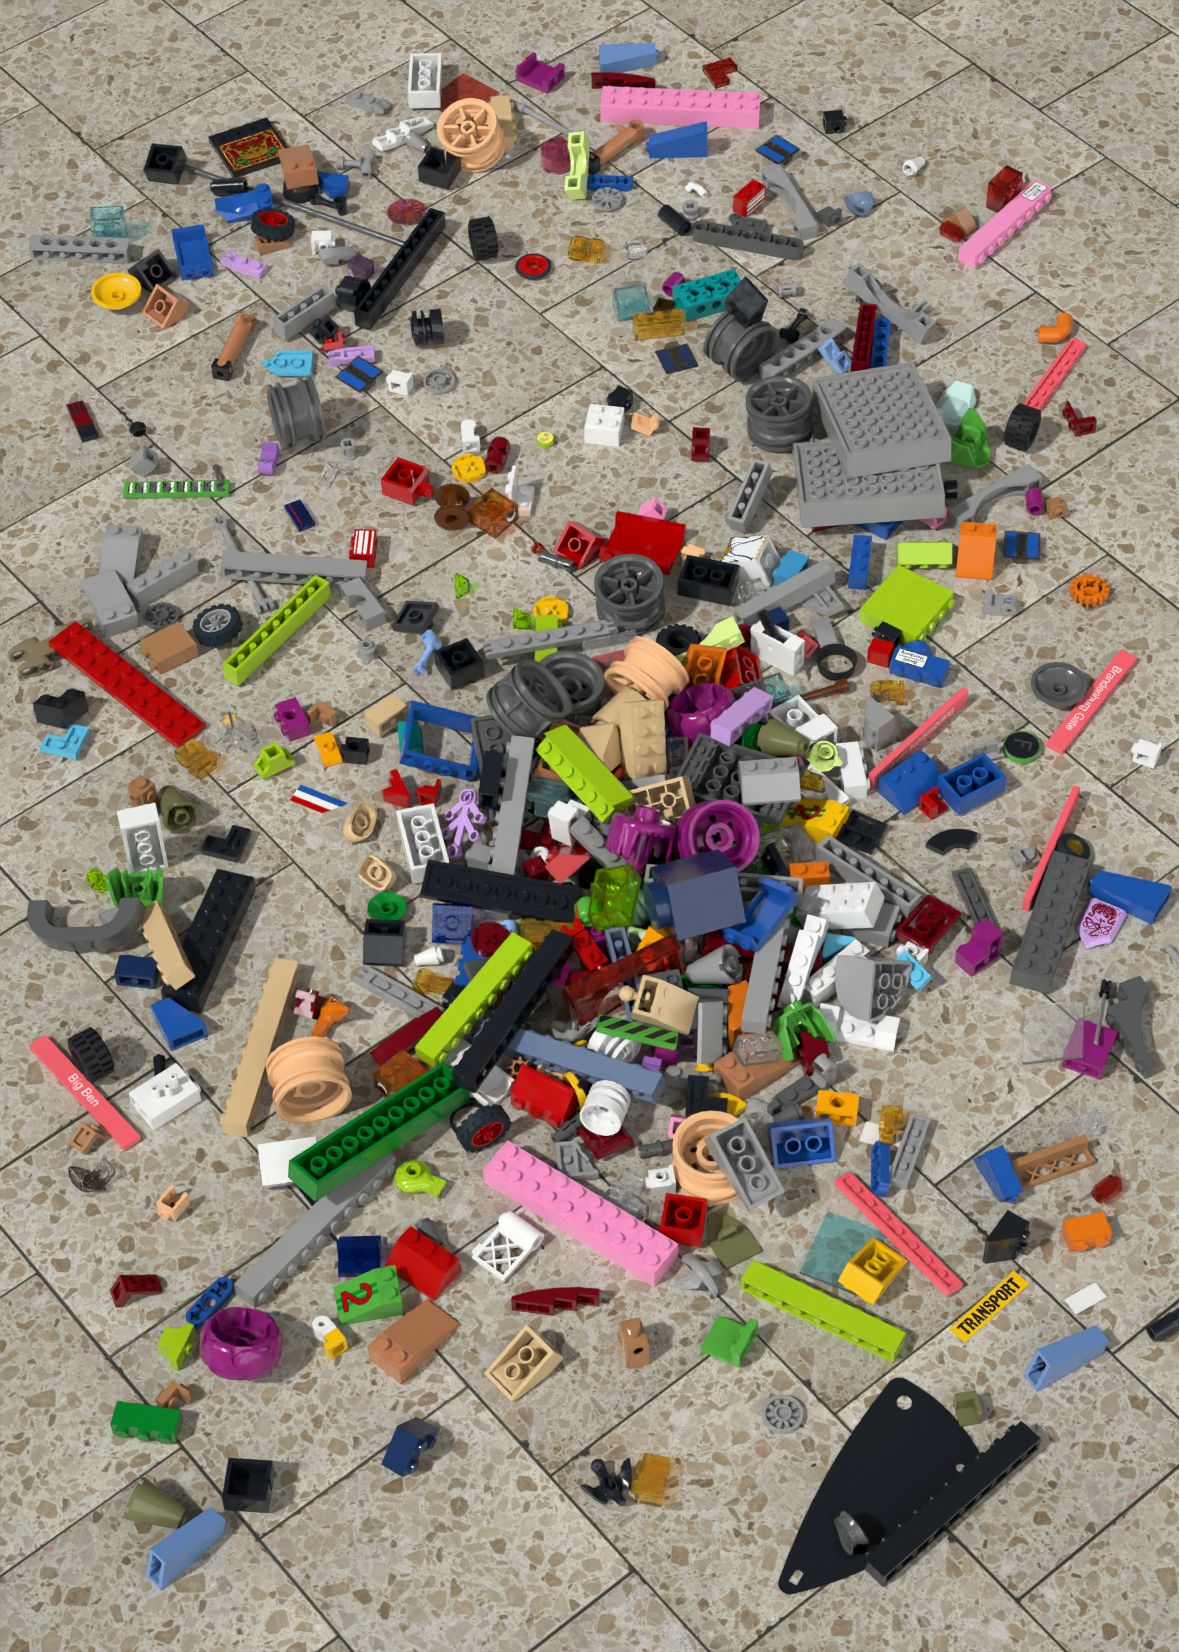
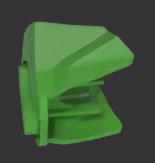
(970, 442)
(140, 884)
(799, 1018)

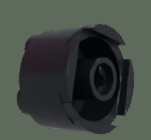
(351, 292)

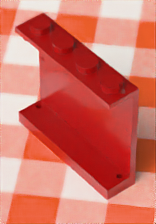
(646, 537)

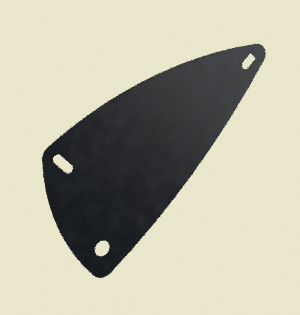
(879, 1479)

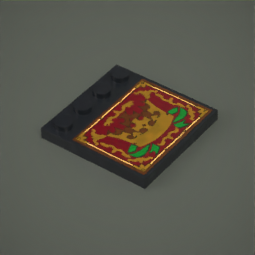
(248, 147)

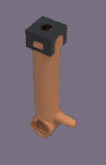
(618, 143)
(224, 363)

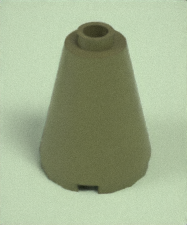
(781, 740)
(177, 810)
(155, 1507)

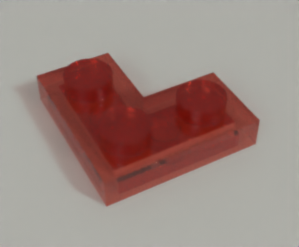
(718, 71)

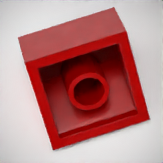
(579, 544)

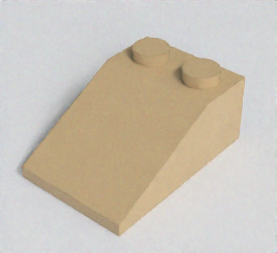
(523, 1363)

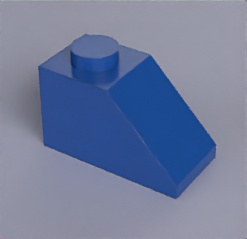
(333, 184)

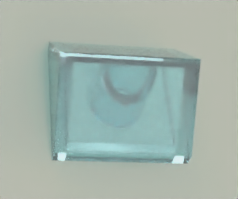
(630, 301)

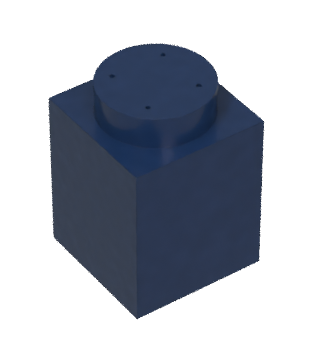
(694, 895)

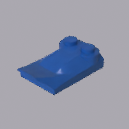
(242, 205)

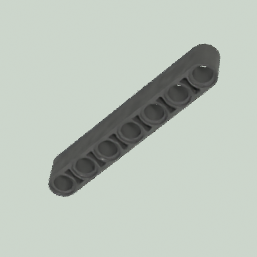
(748, 240)

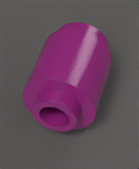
(674, 279)
(1034, 501)

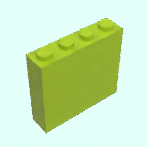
(908, 604)

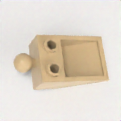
(665, 1007)

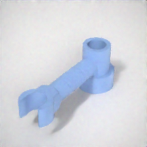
(432, 643)

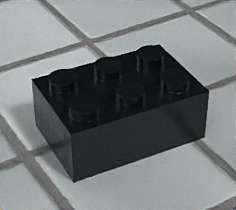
(708, 580)

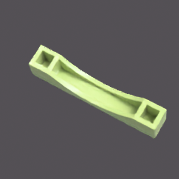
(724, 634)

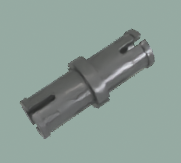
(556, 561)
(568, 1129)
(658, 1147)

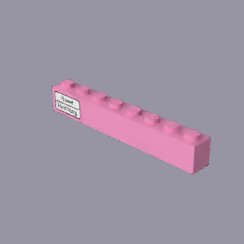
(1004, 223)

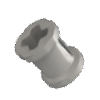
(781, 292)
(348, 447)

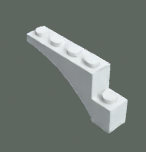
(802, 960)

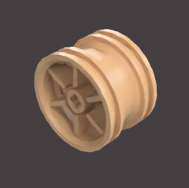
(473, 133)
(648, 671)
(308, 1080)
(698, 1172)

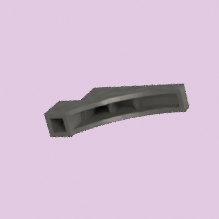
(1126, 1019)

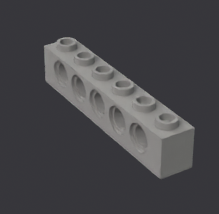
(80, 249)
(803, 351)

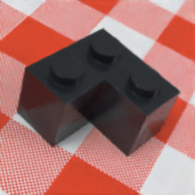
(61, 710)

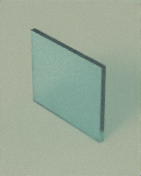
(834, 1247)

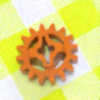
(1089, 590)

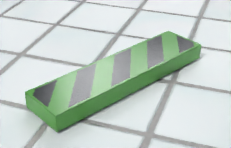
(637, 1032)

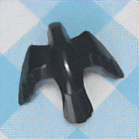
(609, 1486)

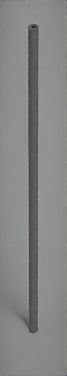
(307, 210)

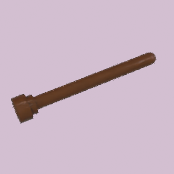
(840, 686)

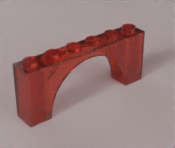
(590, 991)

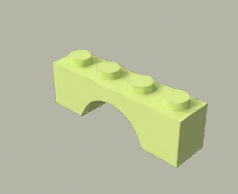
(579, 154)

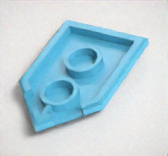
(291, 363)

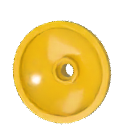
(116, 291)

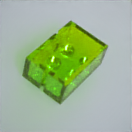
(614, 897)

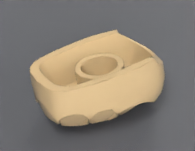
(360, 822)
(377, 873)

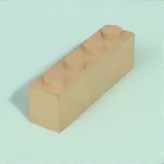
(506, 118)

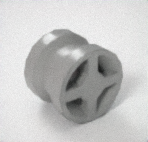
(690, 210)

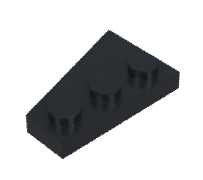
(773, 861)

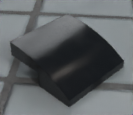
(861, 832)

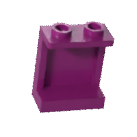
(538, 74)
(1093, 1055)

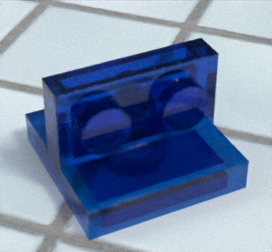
(451, 923)
(358, 1255)

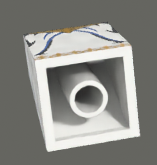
(755, 556)

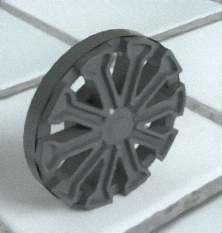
(161, 615)

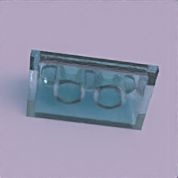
(771, 684)

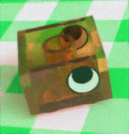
(493, 513)
(397, 1073)

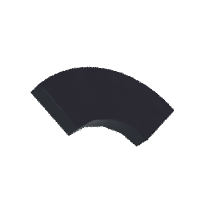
(951, 839)

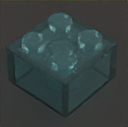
(108, 222)

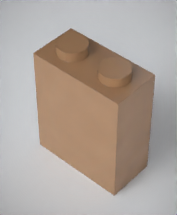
(169, 648)

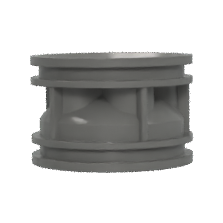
(529, 700)

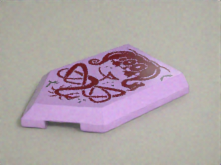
(1099, 923)

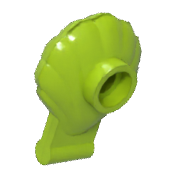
(416, 1177)

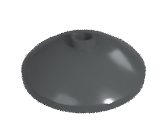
(1058, 684)

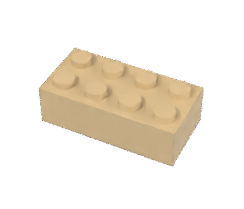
(643, 738)

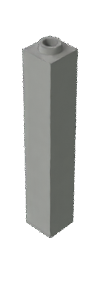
(787, 593)

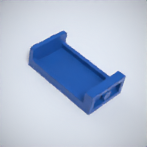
(192, 252)
(762, 915)

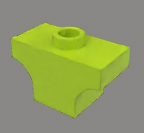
(273, 760)
(177, 1344)

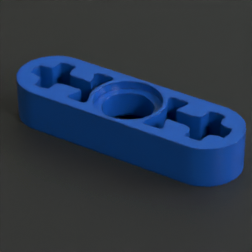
(596, 182)
(880, 1168)
(211, 1293)

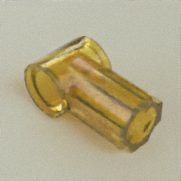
(428, 982)

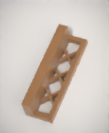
(1052, 1155)

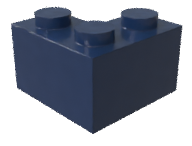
(407, 1444)

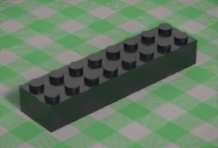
(212, 936)

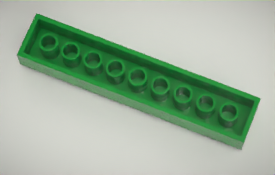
(376, 1132)

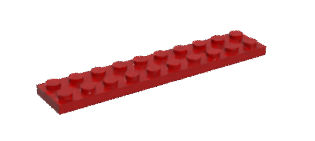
(126, 685)

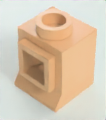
(170, 1198)

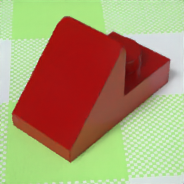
(397, 792)

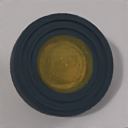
(1073, 845)

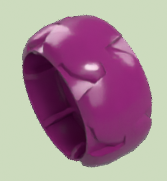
(696, 708)
(254, 1344)

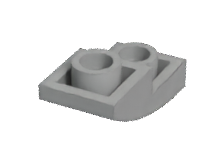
(332, 255)
(823, 632)
(691, 947)

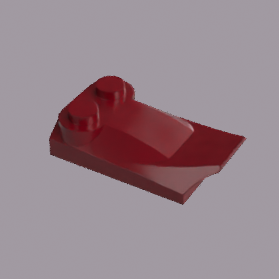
(927, 924)

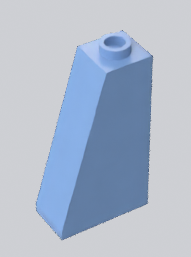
(627, 57)
(1065, 1356)
(183, 1547)

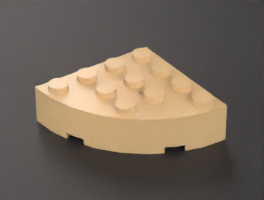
(669, 797)

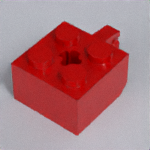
(406, 482)

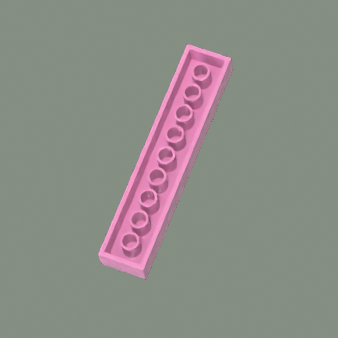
(680, 107)
(581, 1213)

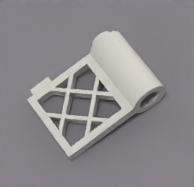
(516, 1231)

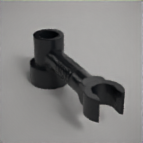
(338, 203)
(791, 333)

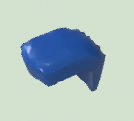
(920, 646)

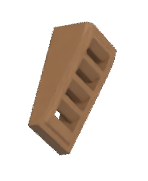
(267, 245)

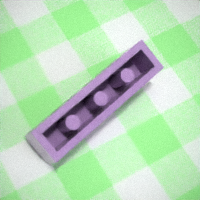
(740, 715)

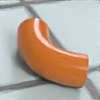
(1058, 332)

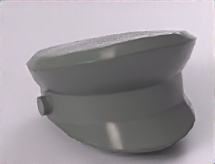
(849, 1532)

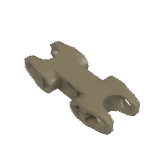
(38, 654)

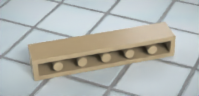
(166, 946)

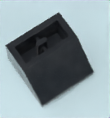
(384, 942)

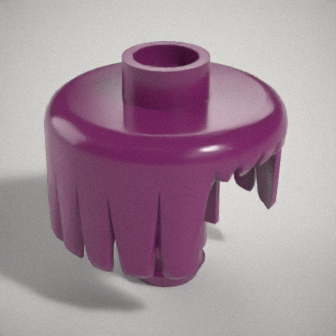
(639, 835)

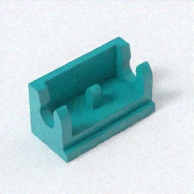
(416, 736)

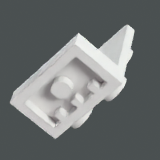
(520, 494)

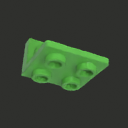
(730, 1340)

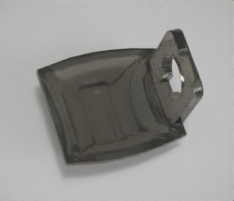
(87, 1180)

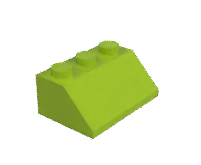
(924, 554)

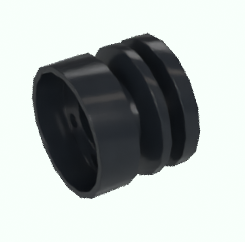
(427, 327)

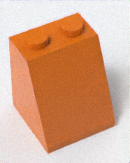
(976, 550)
(736, 1001)

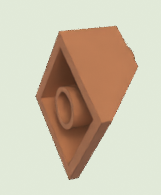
(165, 306)

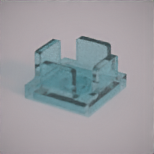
(545, 794)

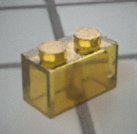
(652, 1479)

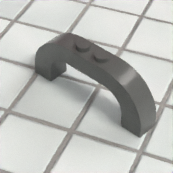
(85, 938)

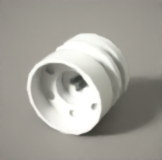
(614, 1046)
(605, 1108)

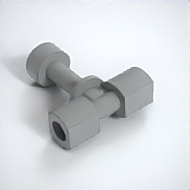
(364, 163)

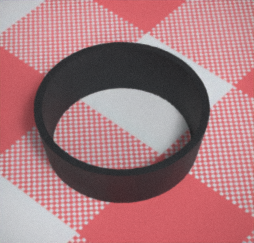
(299, 198)
(836, 649)

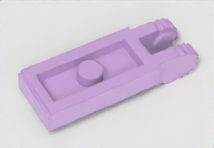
(243, 264)
(348, 354)

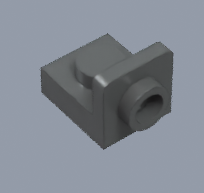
(829, 216)

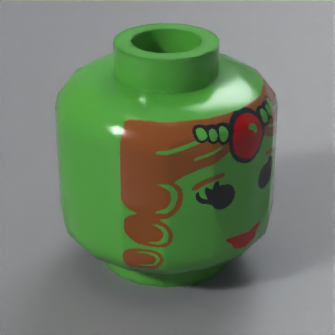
(581, 910)

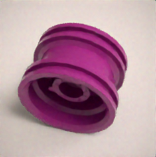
(744, 831)

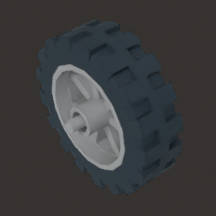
(221, 621)

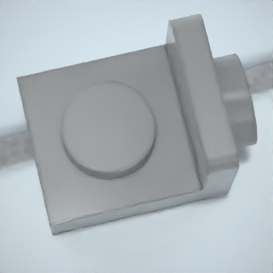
(1025, 859)

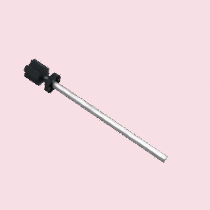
(1104, 993)

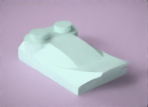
(955, 403)

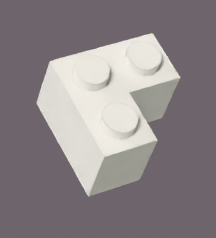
(563, 816)

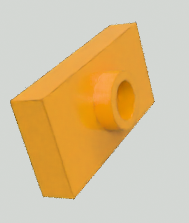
(328, 749)

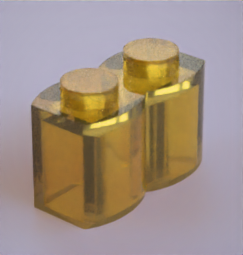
(586, 249)
(196, 759)

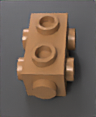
(142, 792)

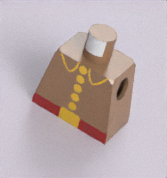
(632, 1337)

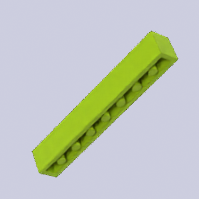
(276, 630)
(474, 1000)
(823, 1311)

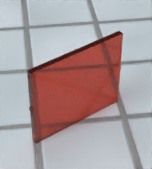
(463, 88)

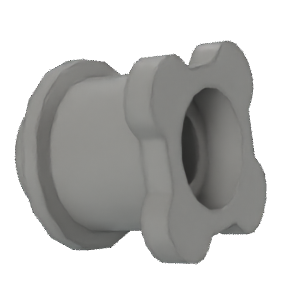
(366, 651)

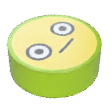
(545, 439)

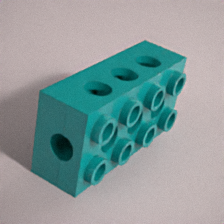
(705, 295)

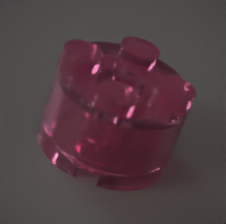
(555, 156)

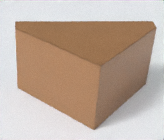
(963, 219)

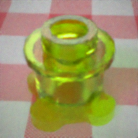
(96, 880)

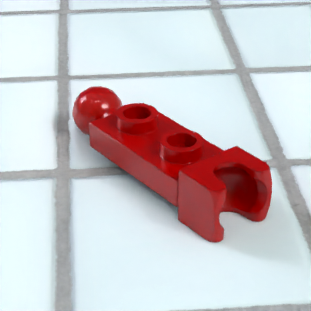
(585, 946)

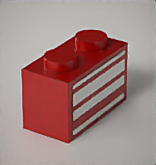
(749, 198)
(364, 546)

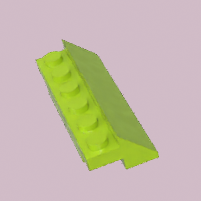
(584, 773)

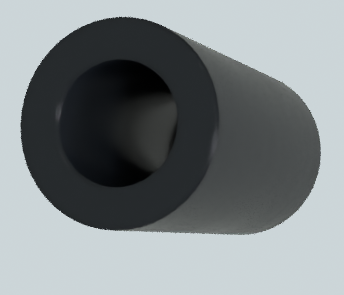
(229, 186)
(674, 220)

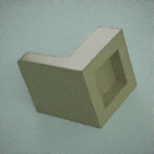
(967, 1408)

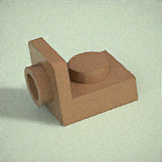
(1055, 508)
(322, 712)
(85, 1137)
(171, 1395)

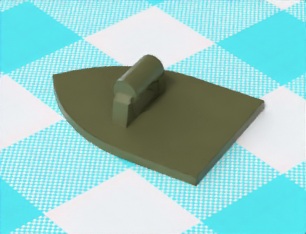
(730, 1240)

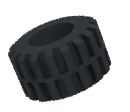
(483, 238)
(1022, 427)
(678, 637)
(91, 1054)

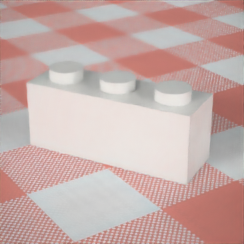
(852, 770)

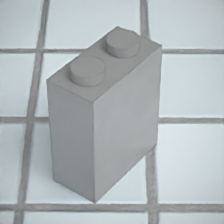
(884, 927)

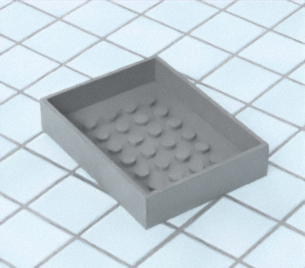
(881, 420)
(832, 499)

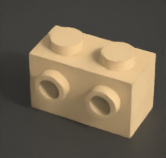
(385, 715)

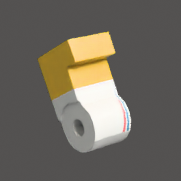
(332, 1338)

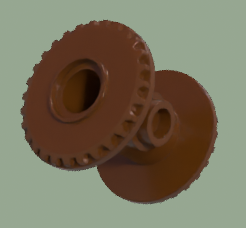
(452, 512)

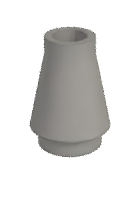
(415, 141)

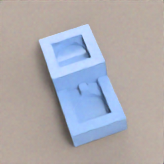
(837, 359)

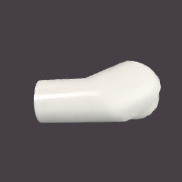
(698, 188)

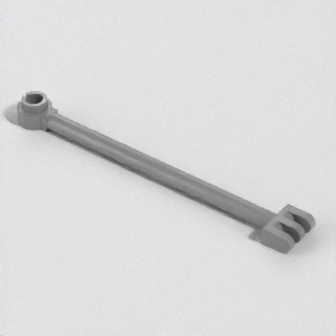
(261, 602)

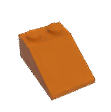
(703, 664)

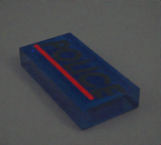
(299, 515)

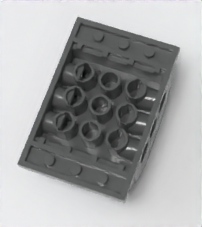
(715, 777)

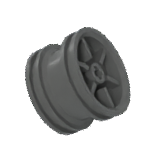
(740, 348)
(296, 412)
(779, 413)
(630, 593)
(575, 673)

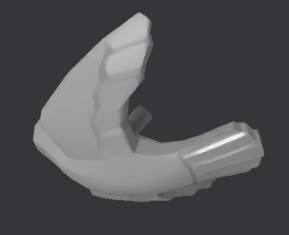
(572, 1033)
(700, 1274)

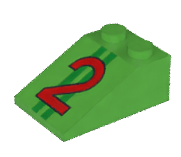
(369, 1296)

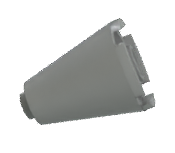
(716, 967)

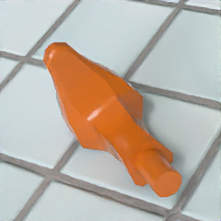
(331, 1012)

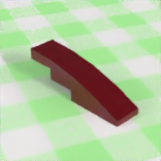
(601, 79)
(406, 1037)
(547, 1300)

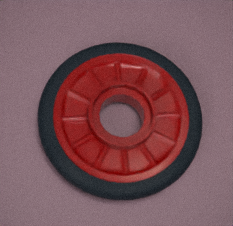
(543, 266)

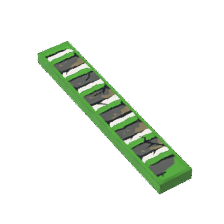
(175, 489)

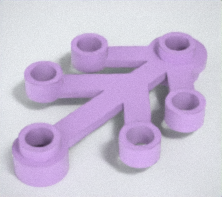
(467, 802)

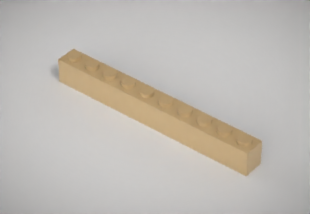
(261, 1043)

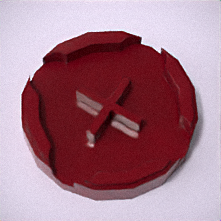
(488, 938)

